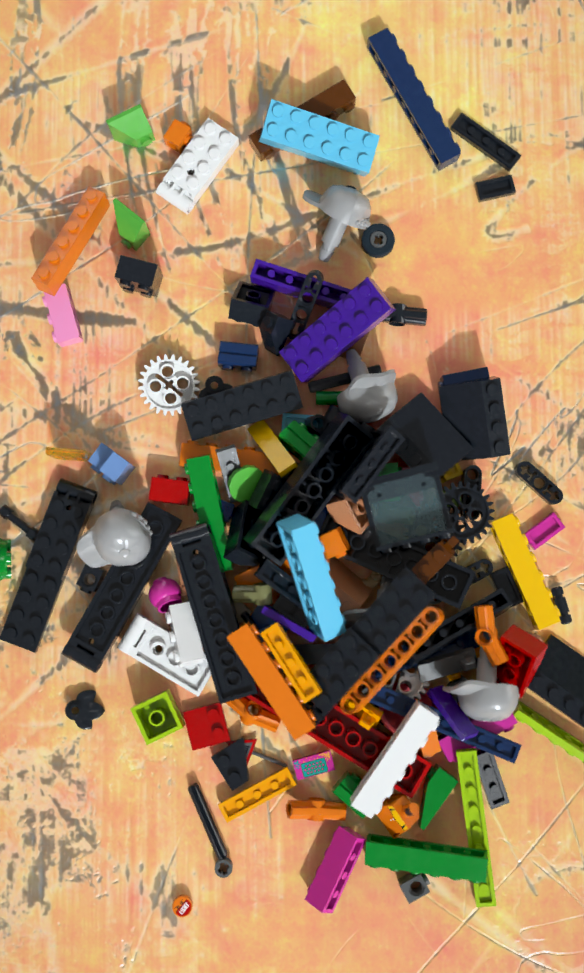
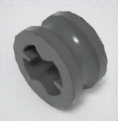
(221, 874)

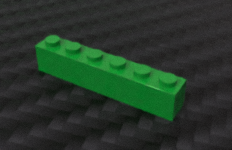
(208, 501)
(426, 858)

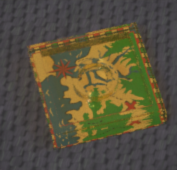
(68, 454)

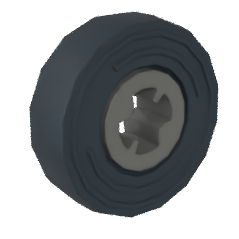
(368, 239)

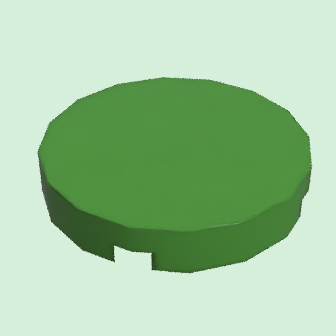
(243, 482)

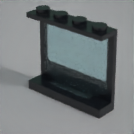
(407, 508)

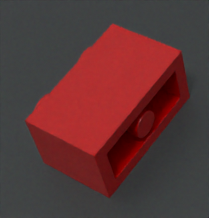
(169, 490)

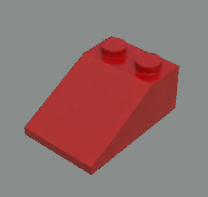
(524, 656)

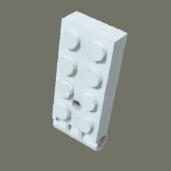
(204, 158)
(141, 643)

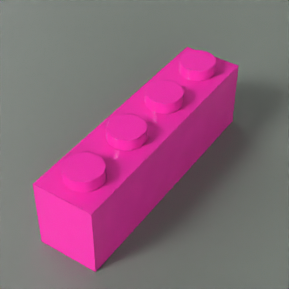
(449, 745)
(335, 869)

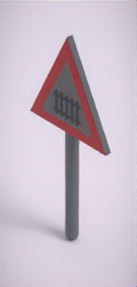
(249, 746)

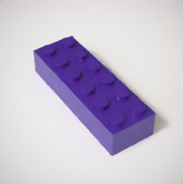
(337, 330)

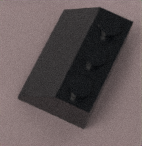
(236, 548)

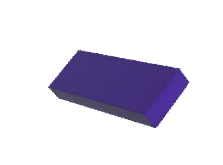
(288, 623)
(452, 713)

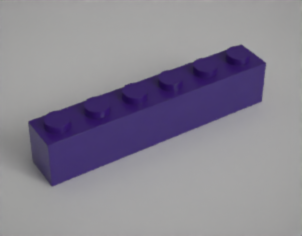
(291, 283)

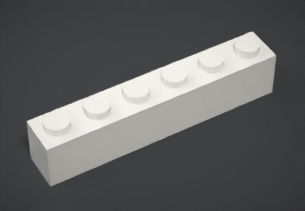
(394, 759)

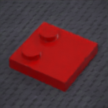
(206, 726)

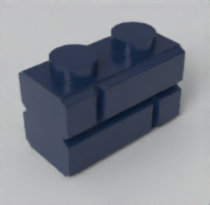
(238, 356)

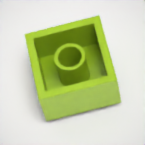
(158, 716)

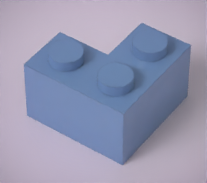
(113, 466)

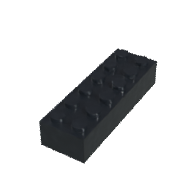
(241, 405)

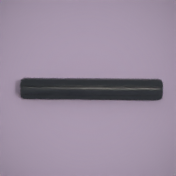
(337, 380)
(207, 821)

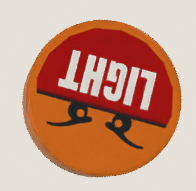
(182, 905)

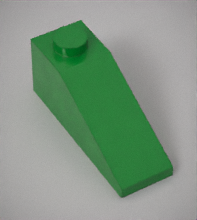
(436, 790)

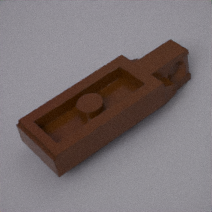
(435, 559)

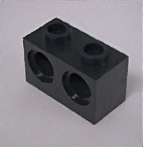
(290, 610)

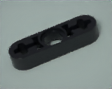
(532, 469)

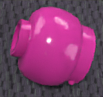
(164, 593)

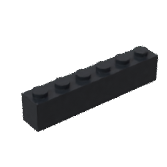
(458, 626)

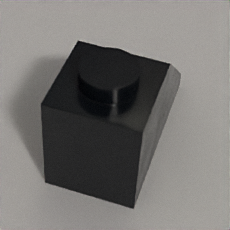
(275, 331)

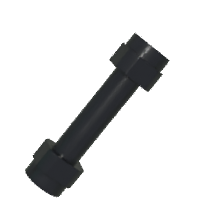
(7, 513)

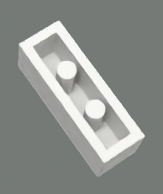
(184, 635)

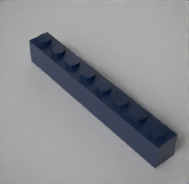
(413, 99)

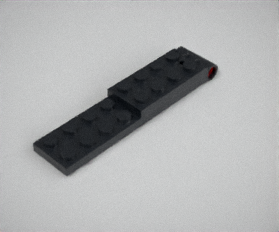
(48, 564)
(119, 596)
(212, 609)
(368, 640)

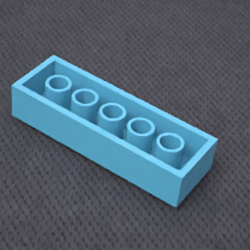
(319, 138)
(312, 576)

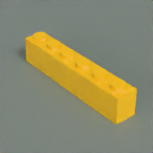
(524, 571)

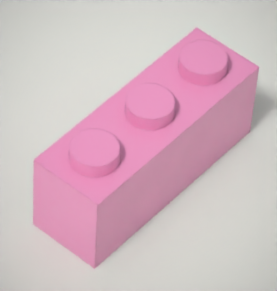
(63, 317)

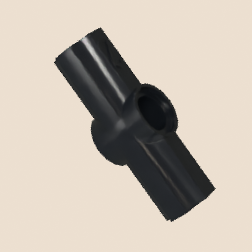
(406, 315)

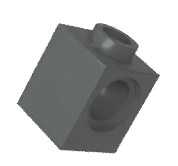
(414, 893)

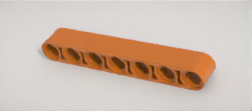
(383, 665)

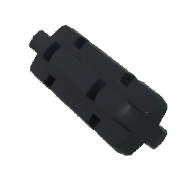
(562, 605)

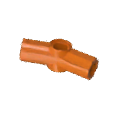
(485, 622)
(259, 716)
(316, 809)

